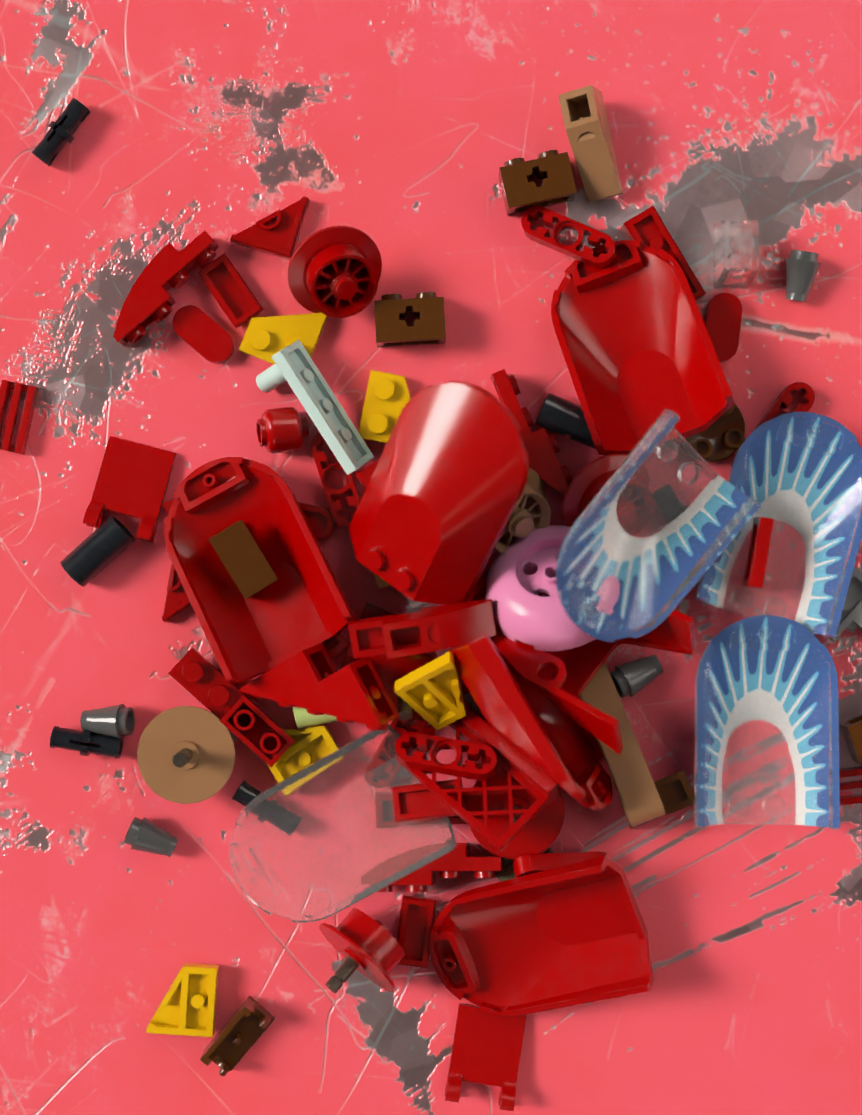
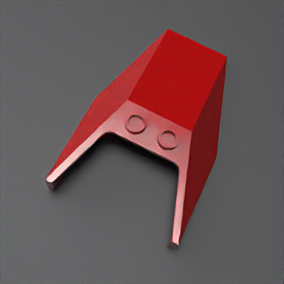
(566, 673)

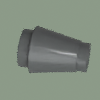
(800, 274)
(635, 675)
(109, 721)
(149, 837)

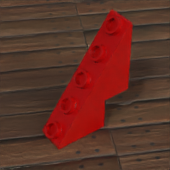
(314, 684)

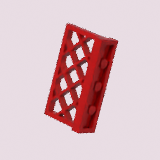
(511, 762)

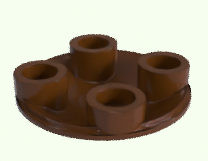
(721, 438)

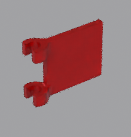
(131, 484)
(486, 1053)

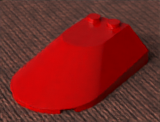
(637, 347)
(441, 493)
(280, 619)
(534, 724)
(544, 940)

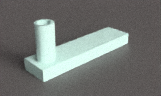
(320, 403)

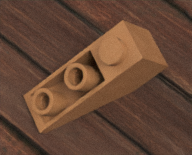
(591, 142)

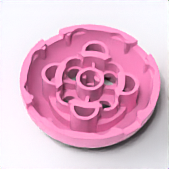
(515, 602)

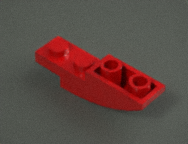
(149, 295)
(539, 444)
(422, 631)
(233, 707)
(450, 866)

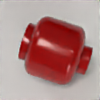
(281, 430)

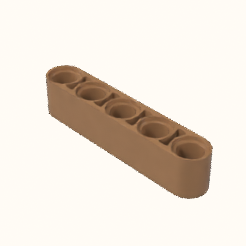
(629, 768)

